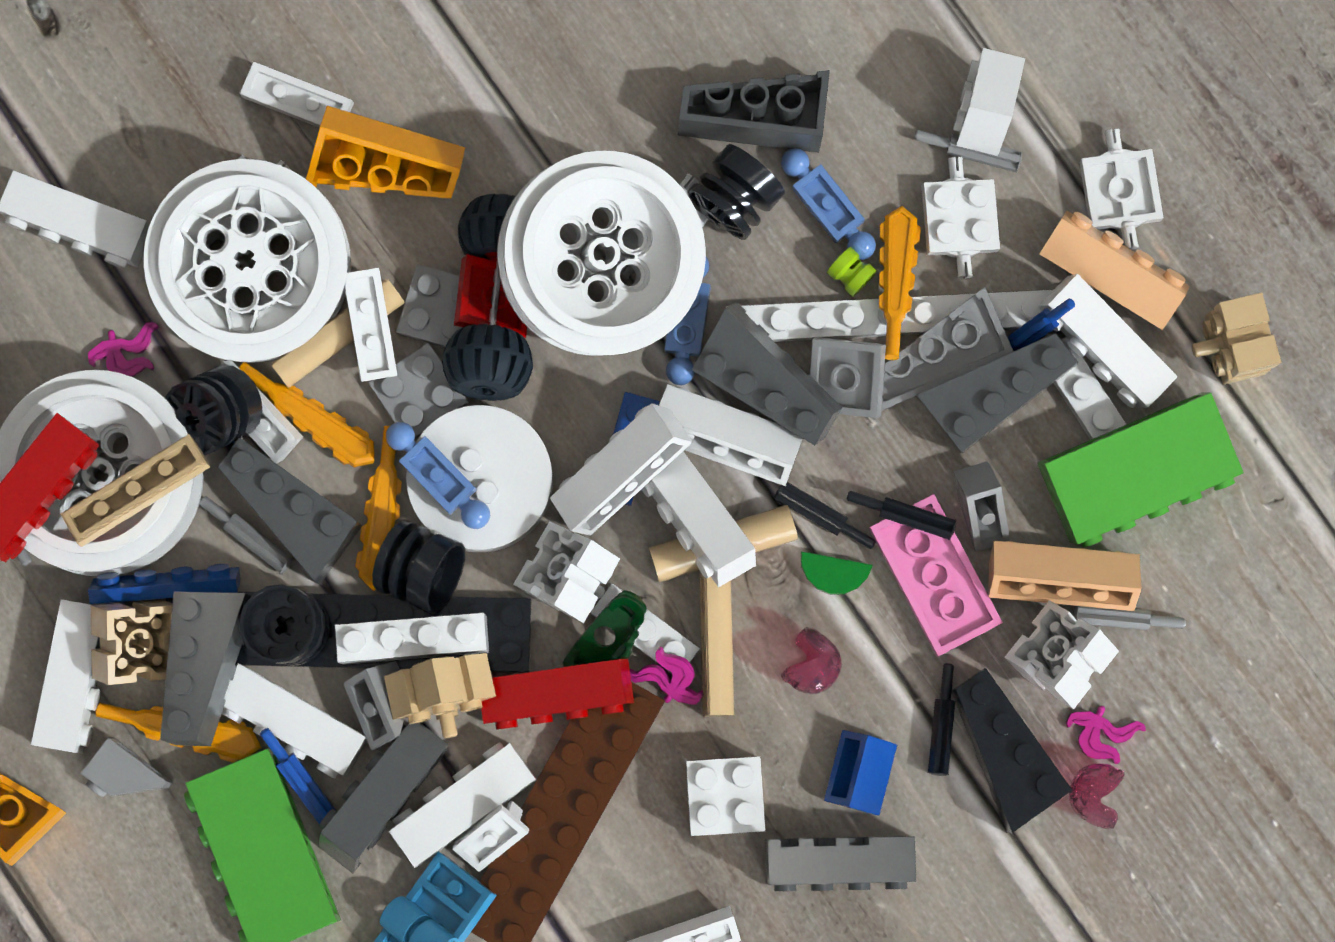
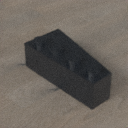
(1011, 757)

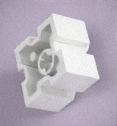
(567, 572)
(1061, 654)

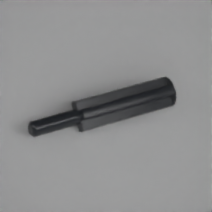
(820, 513)
(907, 515)
(942, 726)

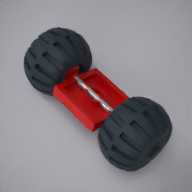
(490, 351)

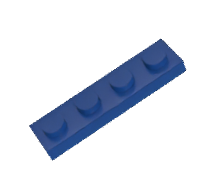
(151, 585)

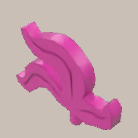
(115, 359)
(681, 677)
(1089, 737)

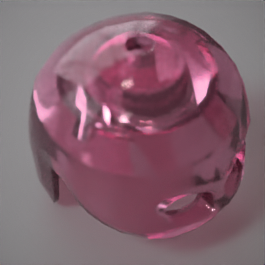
(819, 668)
(1089, 787)

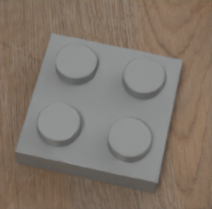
(430, 307)
(850, 374)
(418, 391)

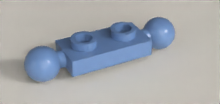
(827, 203)
(688, 337)
(437, 475)

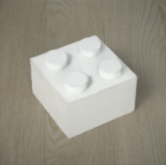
(988, 101)
(725, 796)

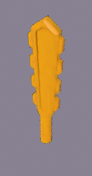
(898, 257)
(329, 430)
(380, 511)
(230, 741)

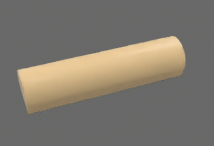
(327, 342)
(135, 490)
(762, 529)
(716, 648)

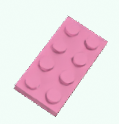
(936, 581)

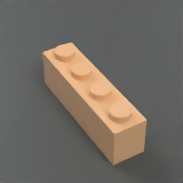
(1115, 269)
(1064, 575)

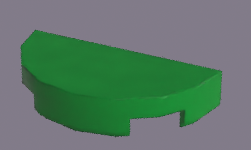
(833, 574)

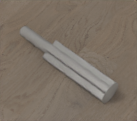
(1006, 159)
(250, 537)
(1135, 619)

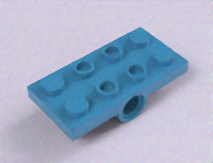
(439, 906)

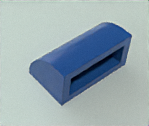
(860, 772)

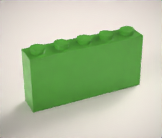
(1141, 469)
(261, 850)

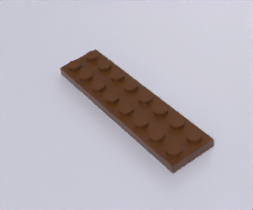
(562, 816)

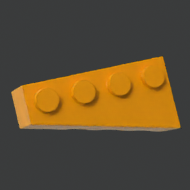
(382, 157)
(22, 819)

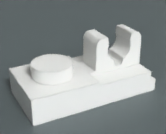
(491, 836)

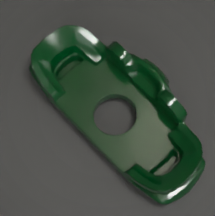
(624, 617)

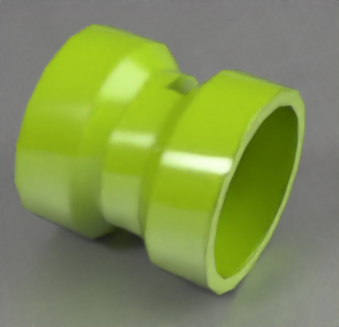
(851, 271)

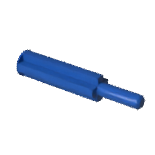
(1039, 325)
(298, 778)

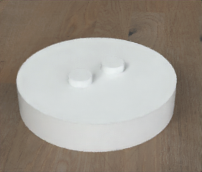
(504, 464)

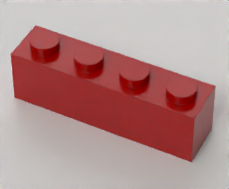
(39, 479)
(559, 691)

